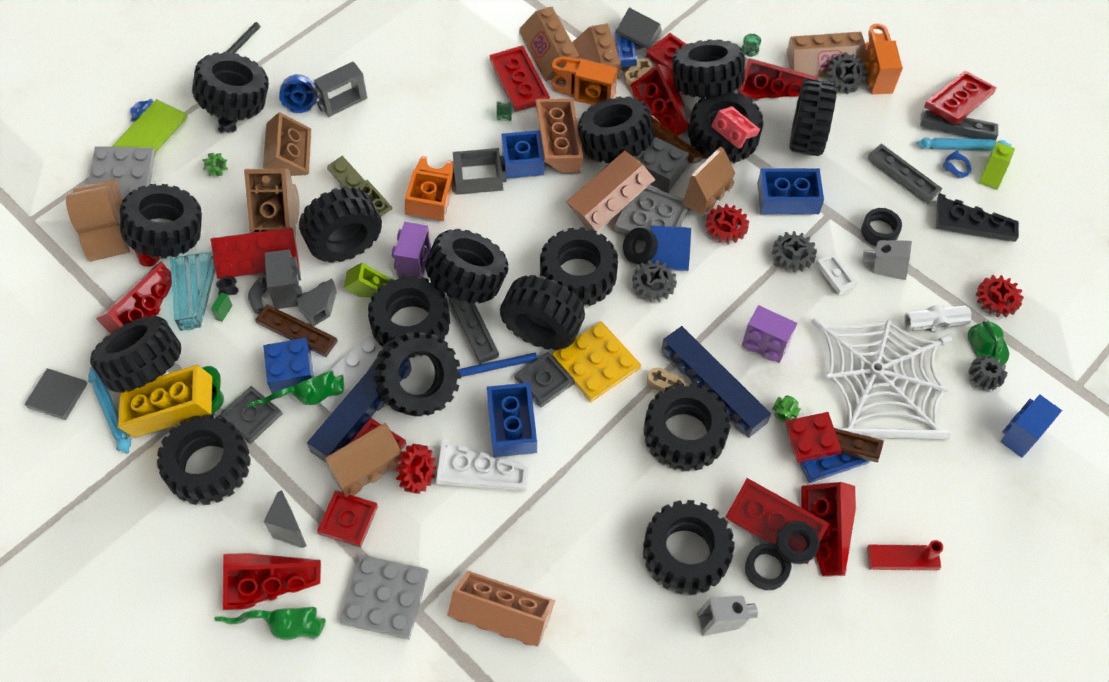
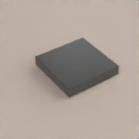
(546, 378)
(56, 394)
(251, 420)

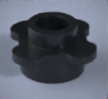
(227, 125)
(227, 282)

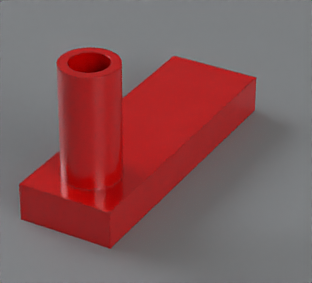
(905, 556)

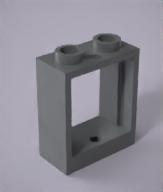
(335, 80)
(478, 158)

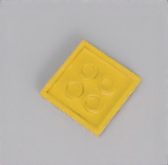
(597, 361)

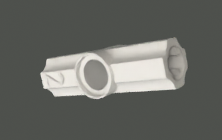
(937, 318)

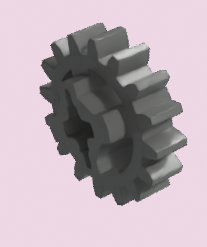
(841, 65)
(794, 251)
(655, 283)

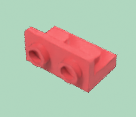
(734, 126)

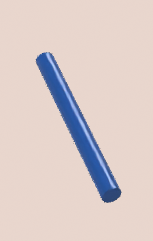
(497, 364)

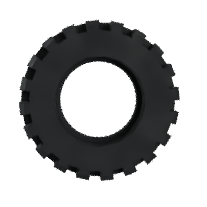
(708, 68)
(230, 86)
(813, 117)
(615, 127)
(708, 140)
(340, 224)
(156, 237)
(586, 246)
(466, 266)
(408, 293)
(542, 312)
(135, 354)
(444, 380)
(692, 402)
(187, 440)
(693, 519)

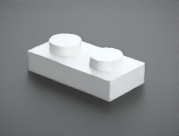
(836, 273)

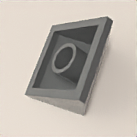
(639, 28)
(282, 522)

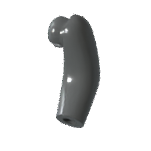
(255, 294)

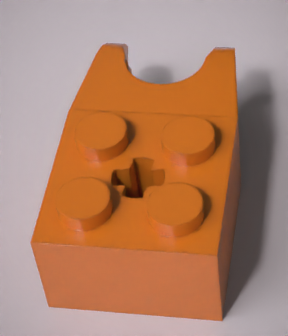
(882, 61)
(585, 80)
(429, 190)

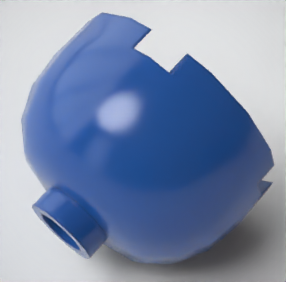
(297, 93)

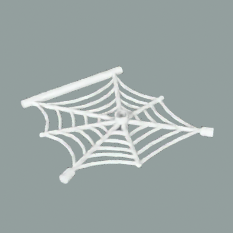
(877, 370)

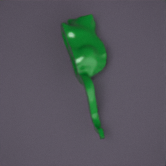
(311, 390)
(285, 623)

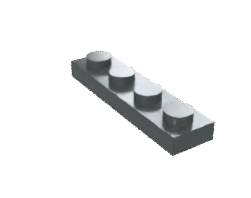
(966, 127)
(905, 173)
(475, 330)

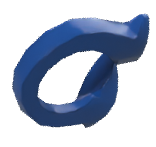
(142, 105)
(952, 169)

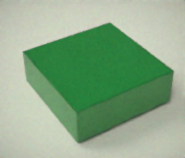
(221, 307)

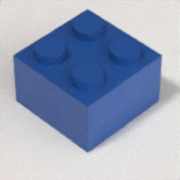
(522, 154)
(287, 363)
(1029, 425)

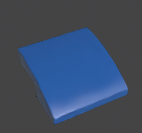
(673, 246)

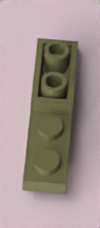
(349, 177)

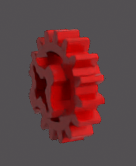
(727, 223)
(999, 296)
(415, 468)

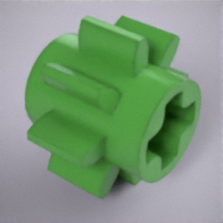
(220, 164)
(786, 408)

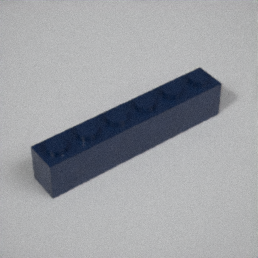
(706, 371)
(351, 414)

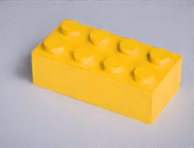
(166, 401)

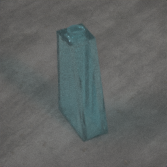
(191, 287)

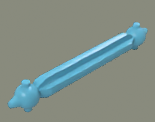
(959, 143)
(109, 411)

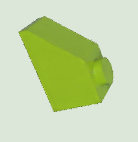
(996, 165)
(364, 280)

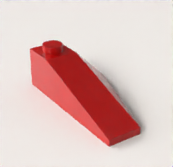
(771, 81)
(662, 98)
(139, 300)
(837, 506)
(261, 577)

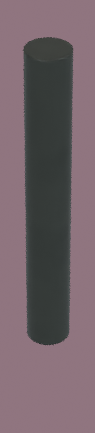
(244, 38)

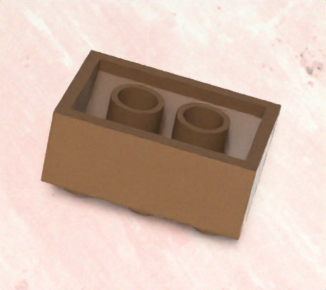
(598, 46)
(287, 145)
(709, 183)
(364, 460)

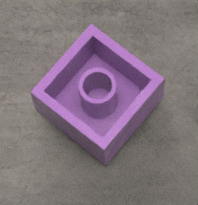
(411, 250)
(769, 334)

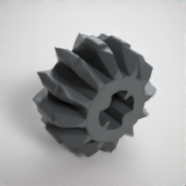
(987, 372)

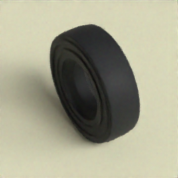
(649, 251)
(807, 532)

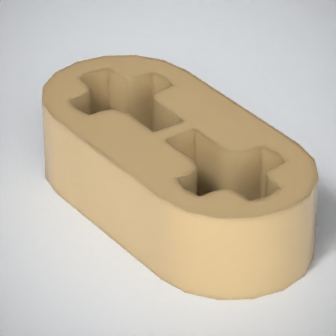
(633, 71)
(667, 379)

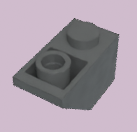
(318, 303)

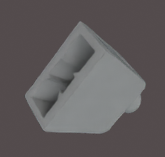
(890, 258)
(725, 614)

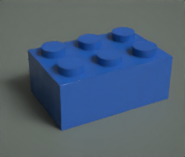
(790, 191)
(512, 419)

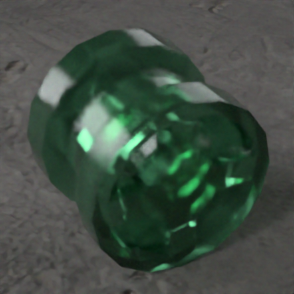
(751, 45)
(504, 111)

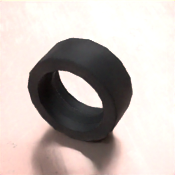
(885, 215)
(759, 581)

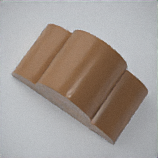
(271, 199)
(96, 219)

